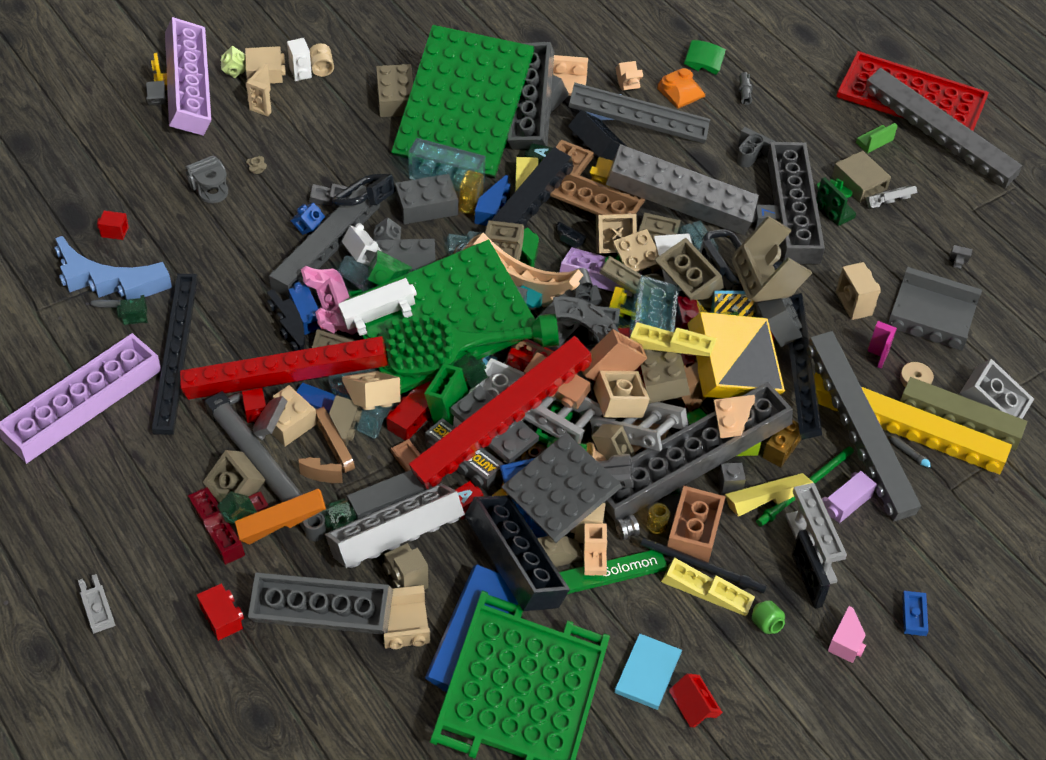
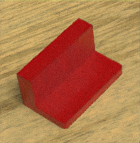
(694, 699)

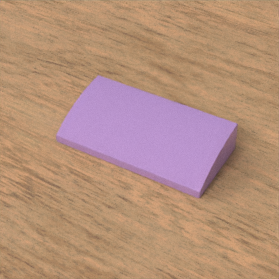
(593, 263)

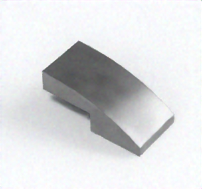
(324, 195)

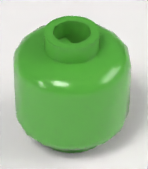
(768, 617)

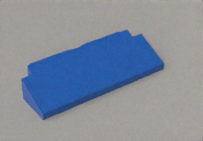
(451, 644)

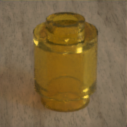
(658, 518)

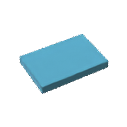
(648, 671)

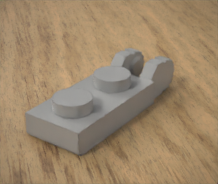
(96, 605)

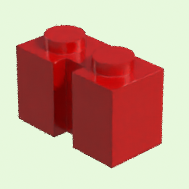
(220, 612)

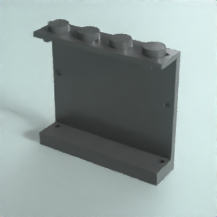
(934, 308)

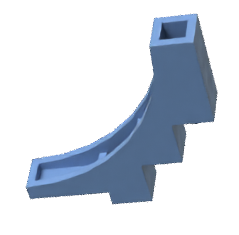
(104, 279)

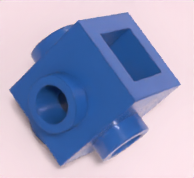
(307, 218)

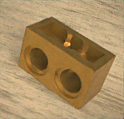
(782, 444)

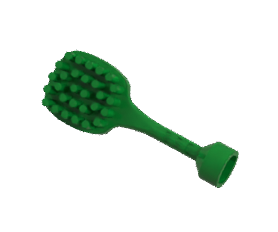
(427, 343)

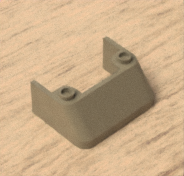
(755, 264)

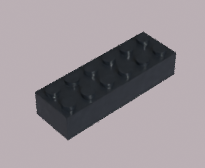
(516, 553)

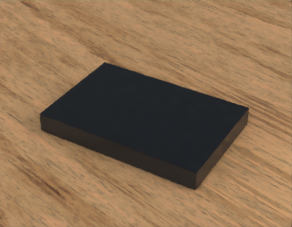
(810, 569)

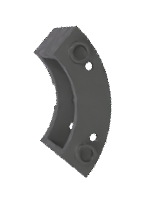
(584, 314)

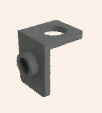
(156, 93)

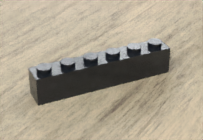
(536, 188)

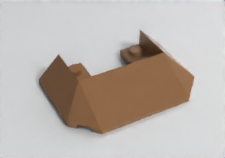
(588, 193)

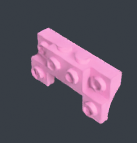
(331, 292)

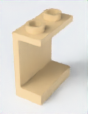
(407, 619)

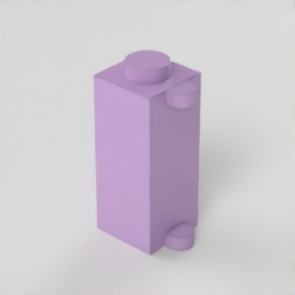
(849, 496)

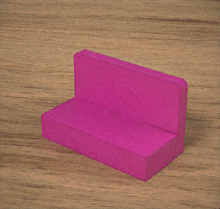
(882, 341)

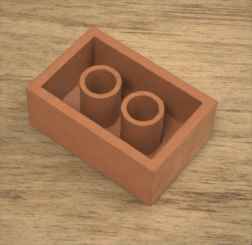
(696, 522)

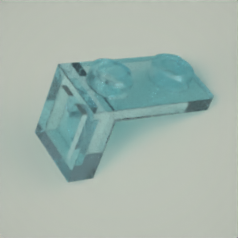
(372, 420)

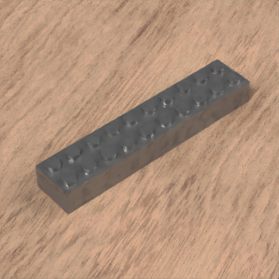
(697, 451)

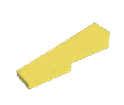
(679, 342)
(753, 497)
(713, 590)

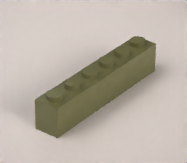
(964, 411)

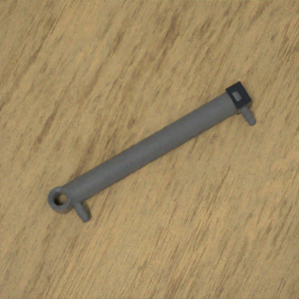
(220, 410)

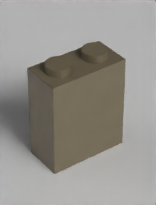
(861, 176)

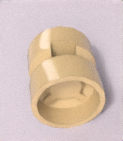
(321, 60)

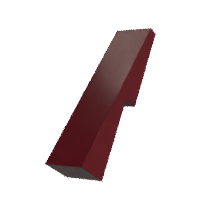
(219, 531)

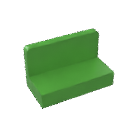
(877, 137)

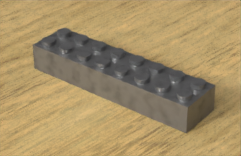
(682, 190)
(797, 202)

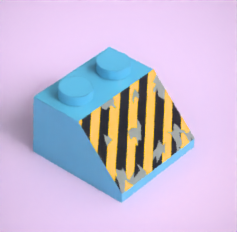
(731, 300)

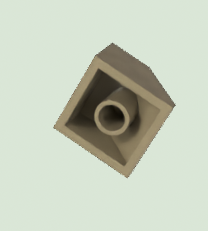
(233, 474)

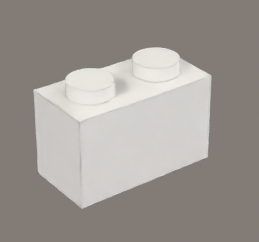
(299, 59)

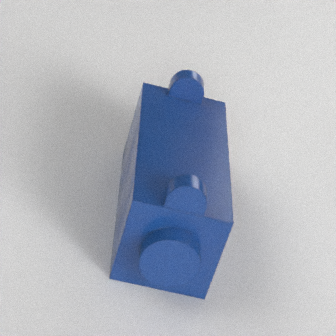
(306, 306)

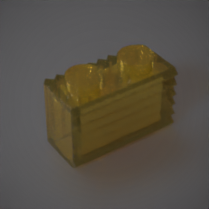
(470, 190)

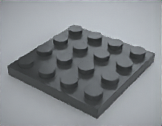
(561, 487)

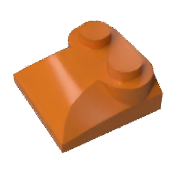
(680, 88)

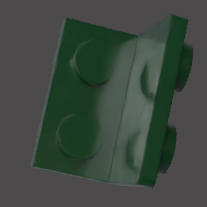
(834, 203)

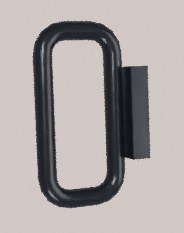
(376, 192)
(713, 256)

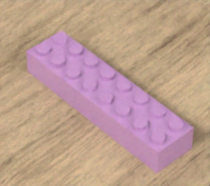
(187, 77)
(79, 397)

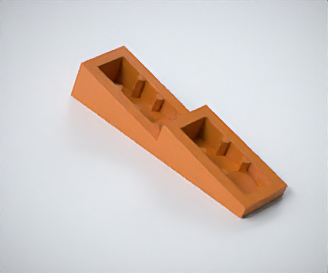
(283, 514)

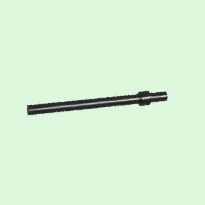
(743, 580)

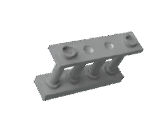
(556, 424)
(640, 435)
(816, 520)

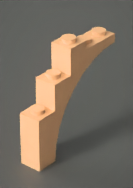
(545, 282)

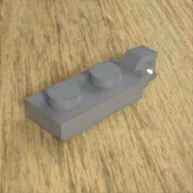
(889, 196)

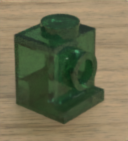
(133, 310)

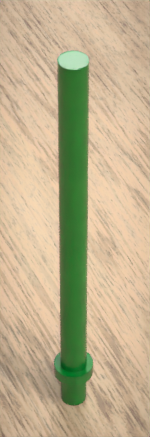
(770, 514)

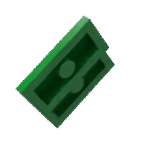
(704, 55)

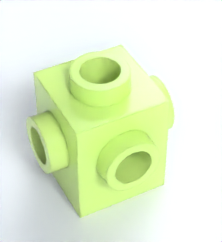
(233, 62)

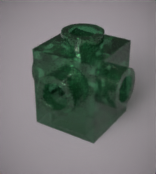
(337, 509)

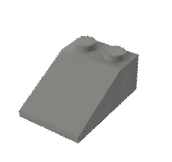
(996, 389)

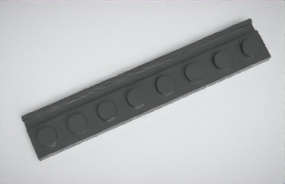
(639, 113)

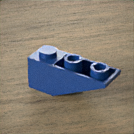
(492, 201)

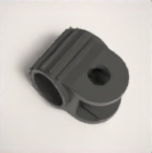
(208, 175)

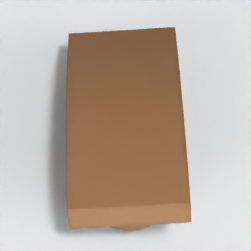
(314, 470)

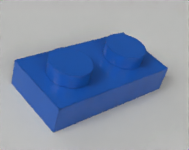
(915, 613)

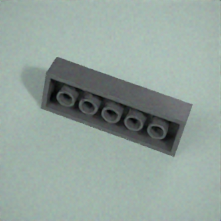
(533, 109)
(321, 603)

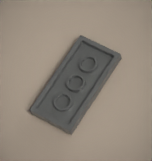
(509, 444)

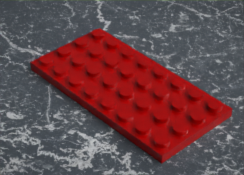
(952, 97)

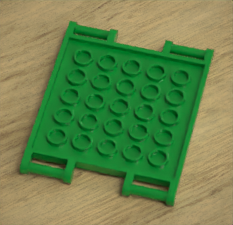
(520, 685)

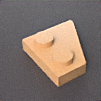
(733, 414)

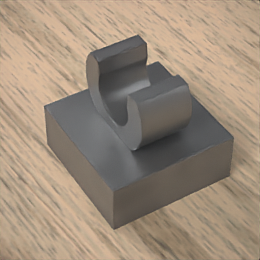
(960, 255)

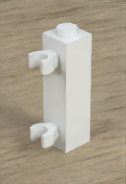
(378, 304)

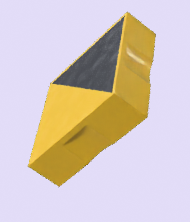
(741, 356)

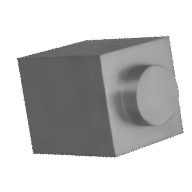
(731, 478)

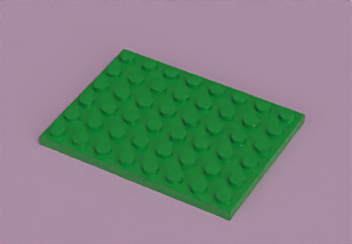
(465, 94)
(469, 292)

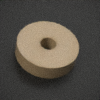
(916, 369)

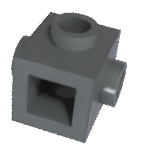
(387, 230)

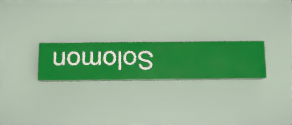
(617, 570)

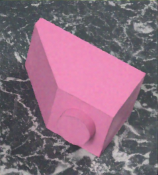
(848, 638)

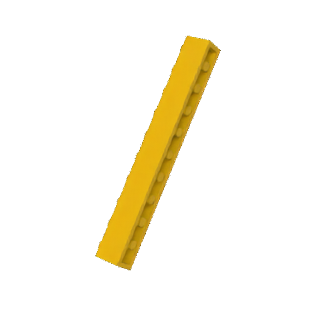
(930, 430)

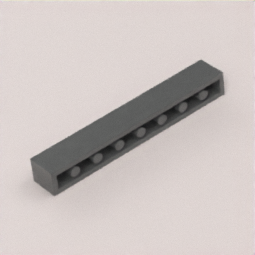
(321, 243)

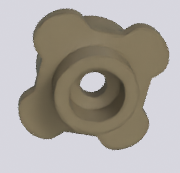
(256, 164)

